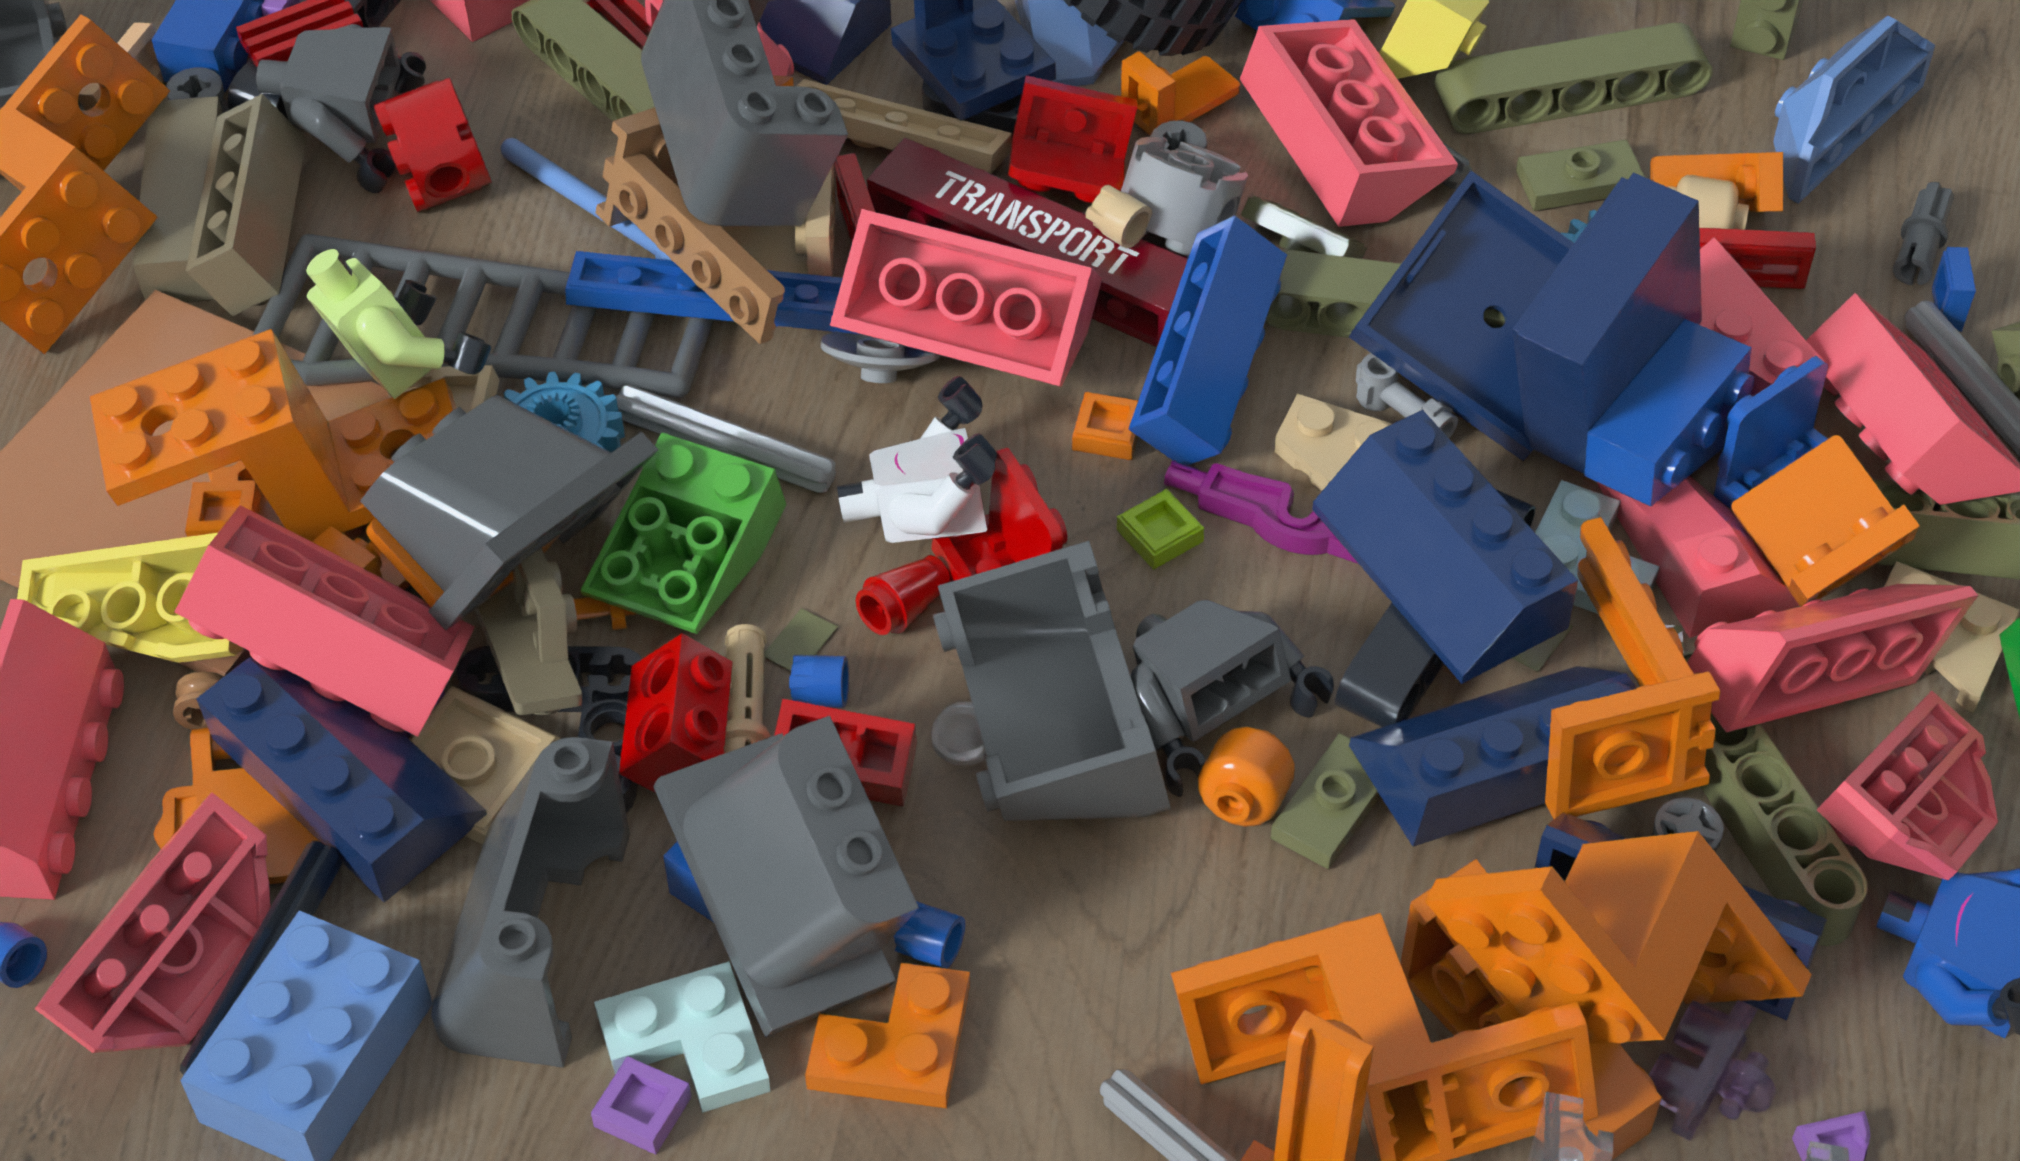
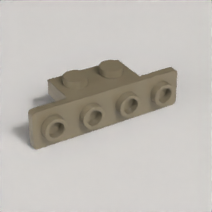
(528, 638)

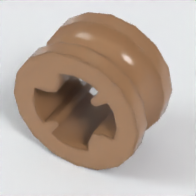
(189, 687)

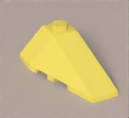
(1432, 35)
(126, 596)

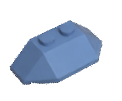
(1067, 39)
(1847, 101)

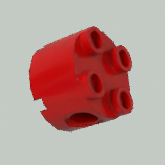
(433, 144)

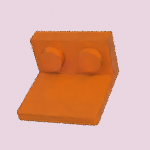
(1822, 521)

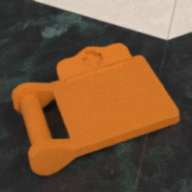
(245, 795)

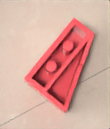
(1744, 313)

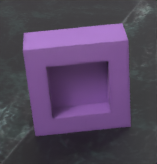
(641, 1105)

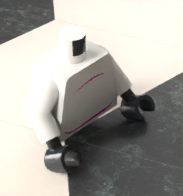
(931, 482)

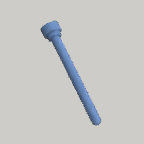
(571, 188)

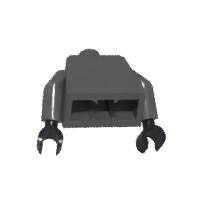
(333, 90)
(1210, 668)

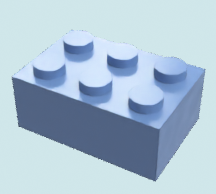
(308, 1041)

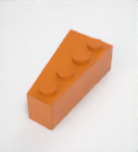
(1464, 1000)

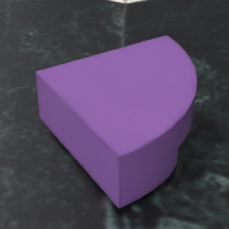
(1843, 1131)

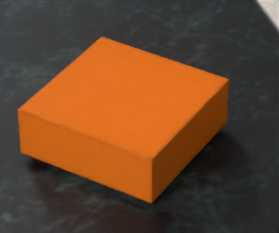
(1104, 426)

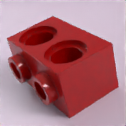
(675, 710)

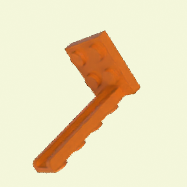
(1638, 739)
(1320, 1094)

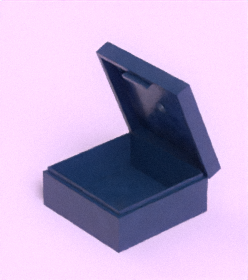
(1573, 312)

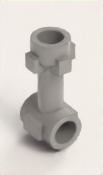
(1380, 390)

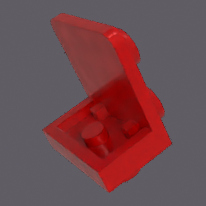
(1070, 138)
(1016, 525)

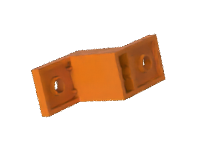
(58, 161)
(257, 410)
(1621, 935)
(1420, 1094)

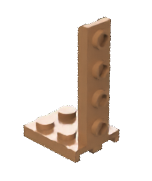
(649, 195)

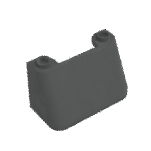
(1051, 691)
(495, 977)

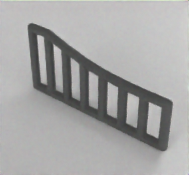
(474, 275)

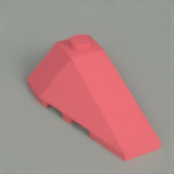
(1704, 557)

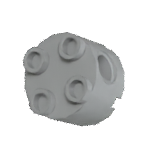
(1183, 188)

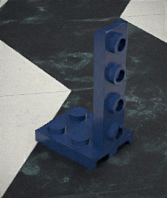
(970, 53)

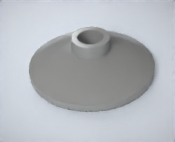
(875, 357)

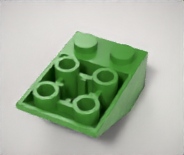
(686, 534)

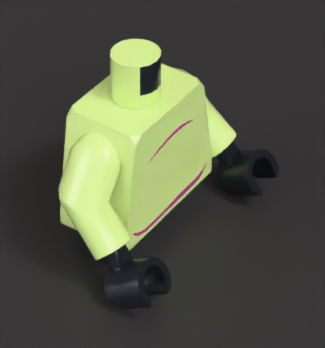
(383, 328)

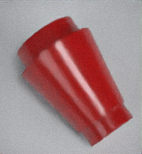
(900, 595)

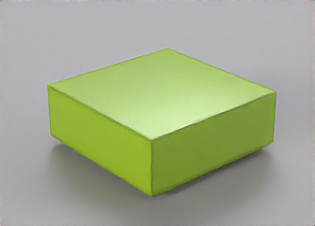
(1160, 529)

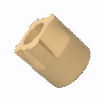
(1119, 216)

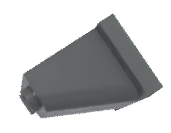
(493, 495)
(791, 871)

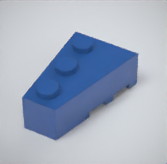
(1670, 414)

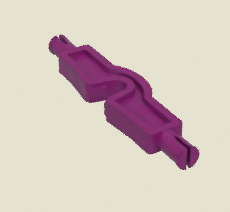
(1258, 504)

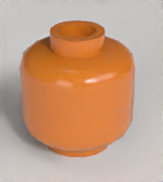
(1246, 772)

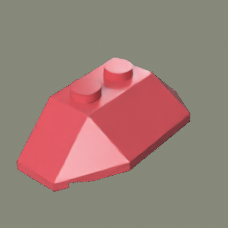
(1919, 794)
(169, 939)

